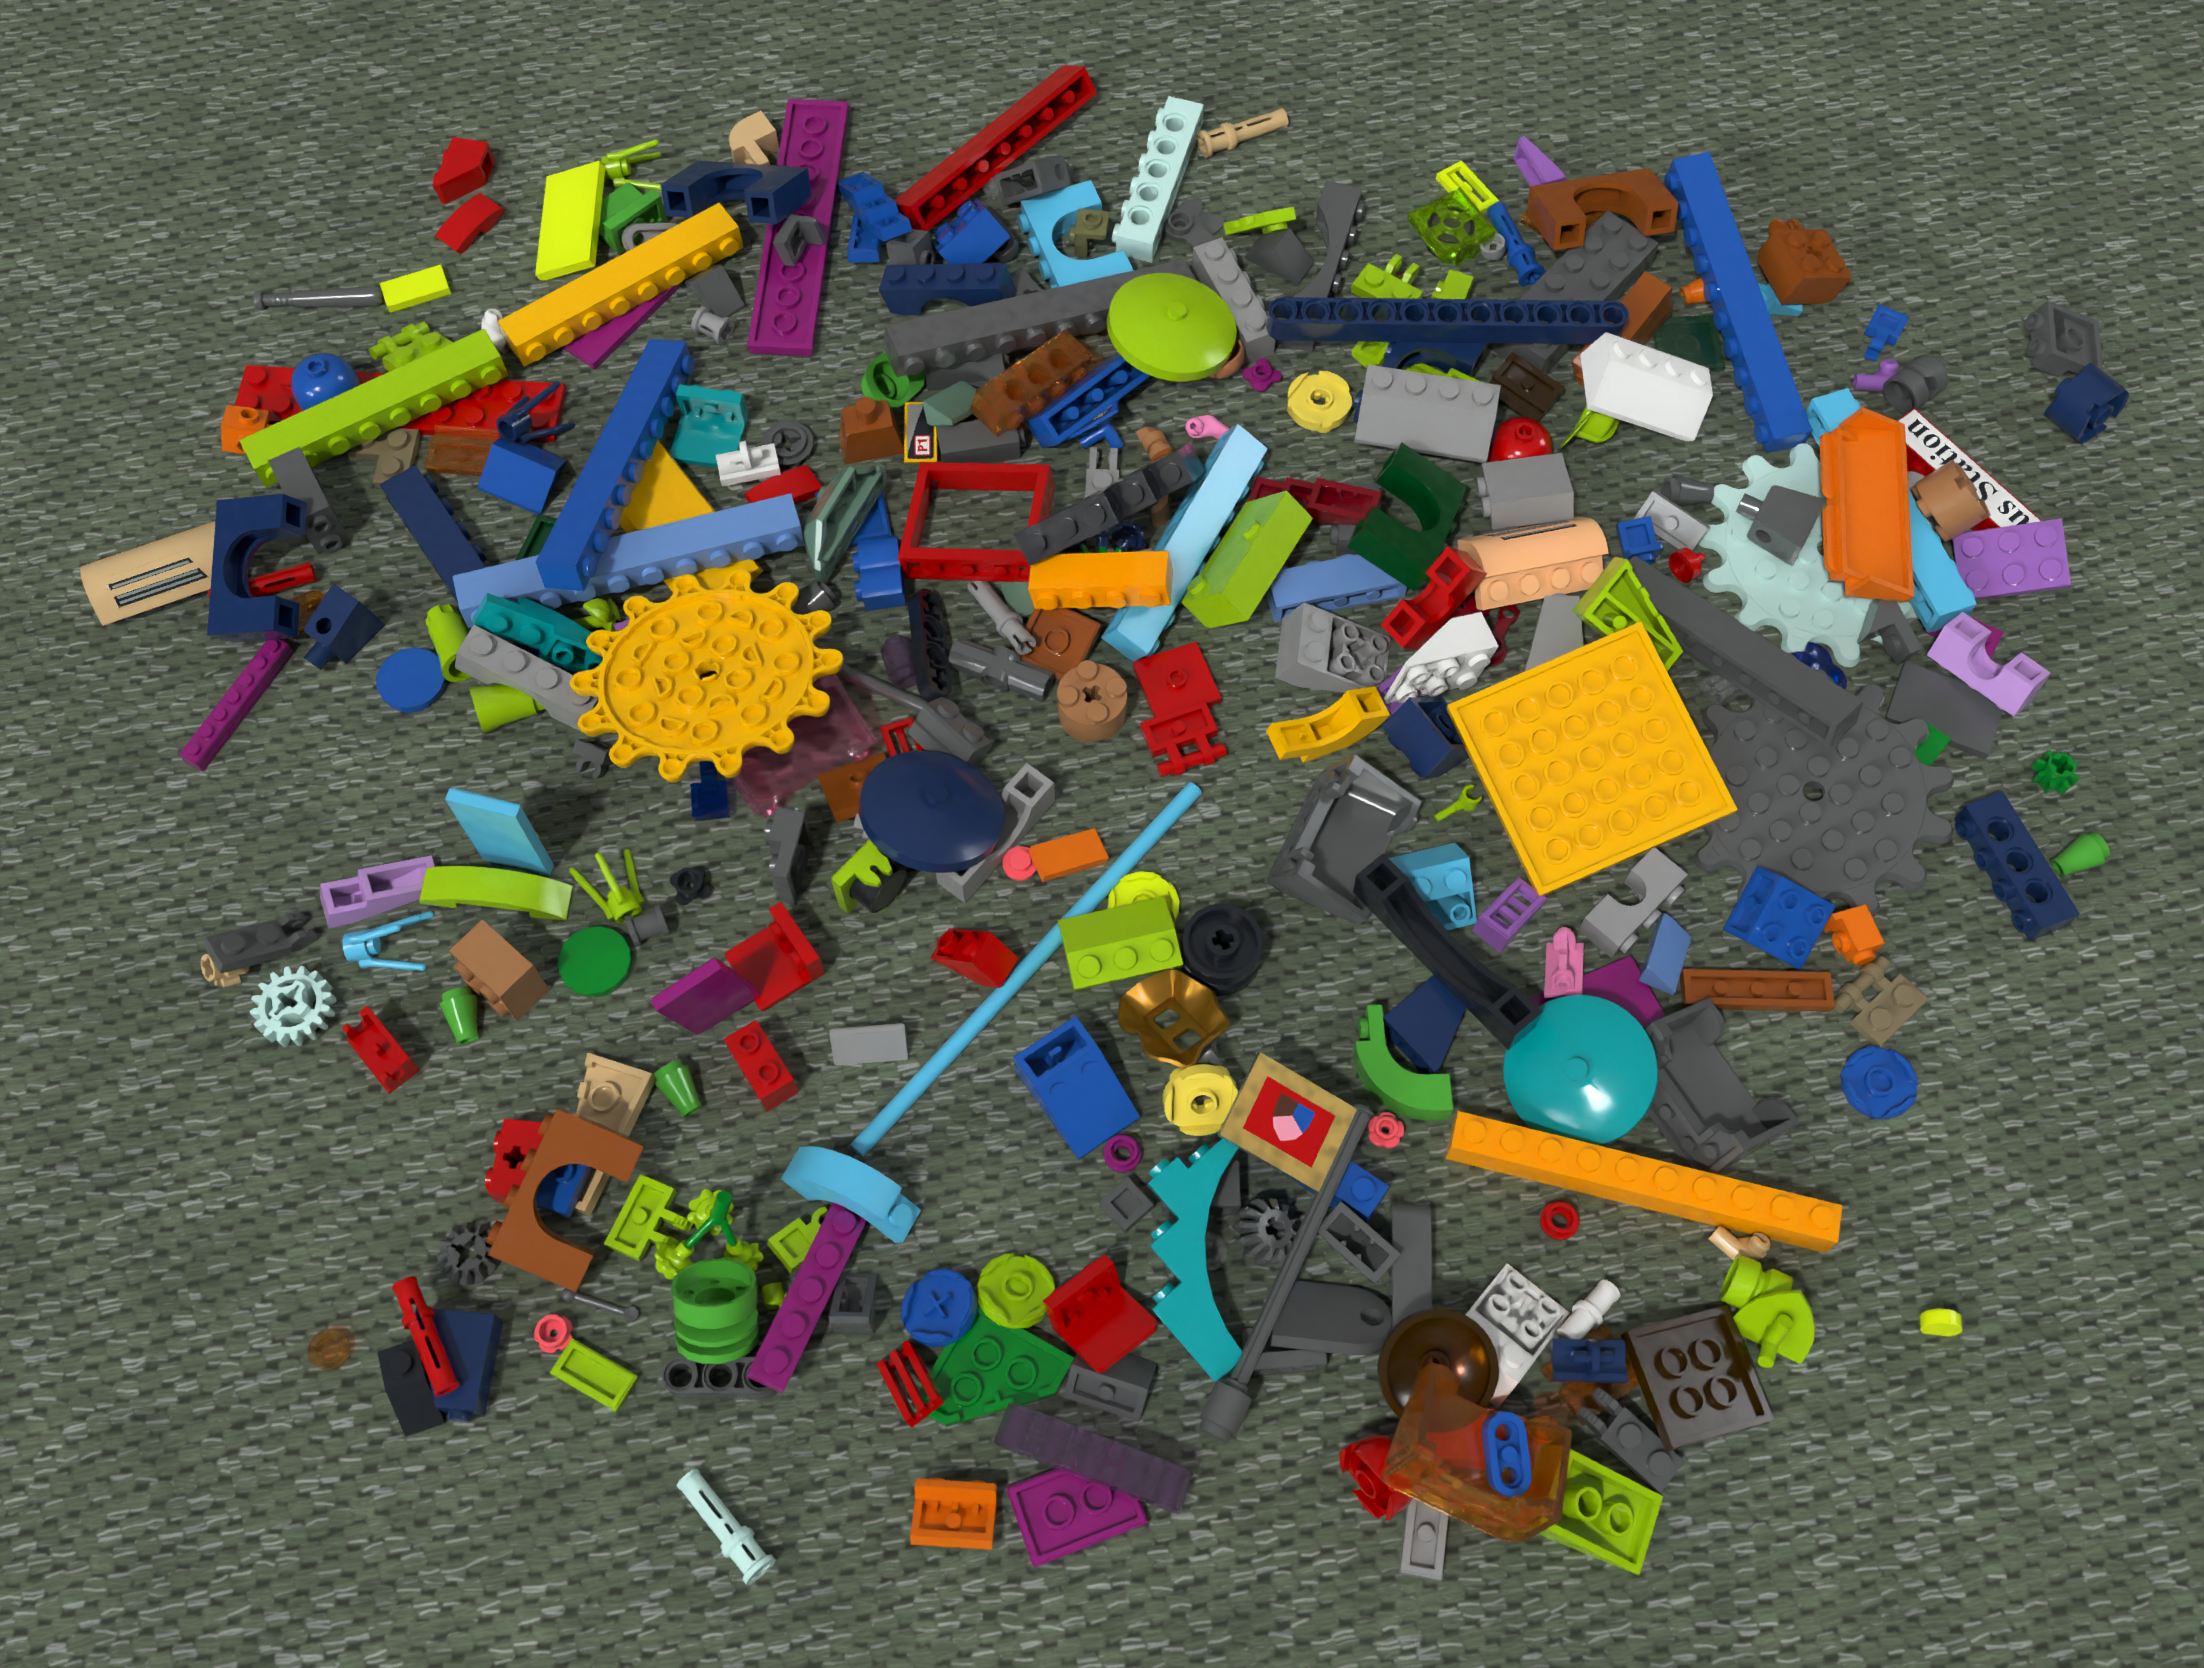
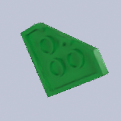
(993, 1369)

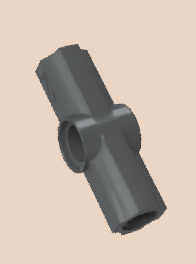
(1001, 669)

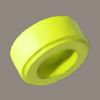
(1941, 1322)

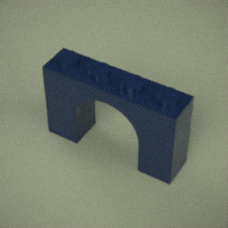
(768, 189)
(1444, 355)
(240, 531)

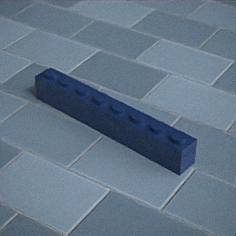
(435, 530)

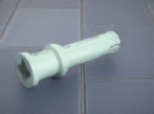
(739, 1541)

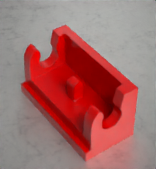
(380, 1051)

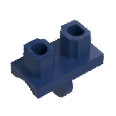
(1588, 1361)

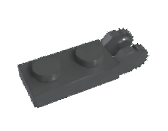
(258, 942)
(1631, 1442)

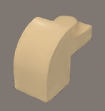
(753, 140)

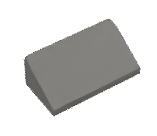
(869, 1044)

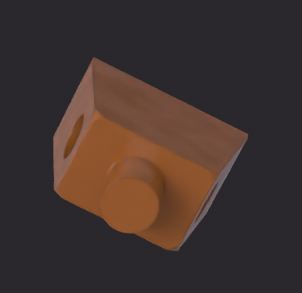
(869, 431)

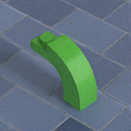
(1402, 1091)

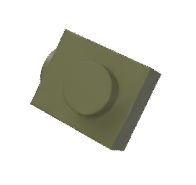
(1089, 225)

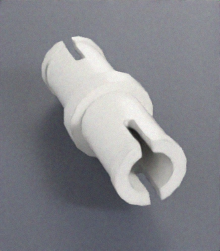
(1588, 1312)

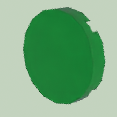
(595, 961)

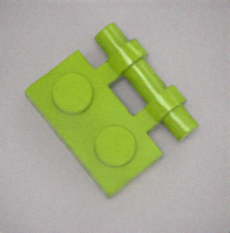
(419, 343)

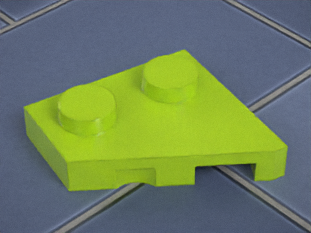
(1267, 221)

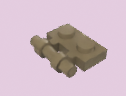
(1888, 1010)

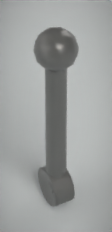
(630, 1313)

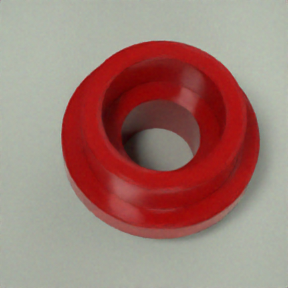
(1564, 1210)

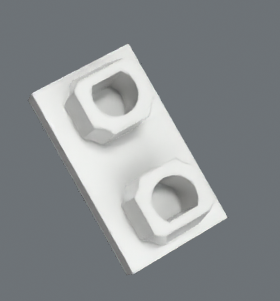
(747, 465)

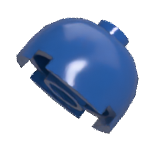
(321, 378)

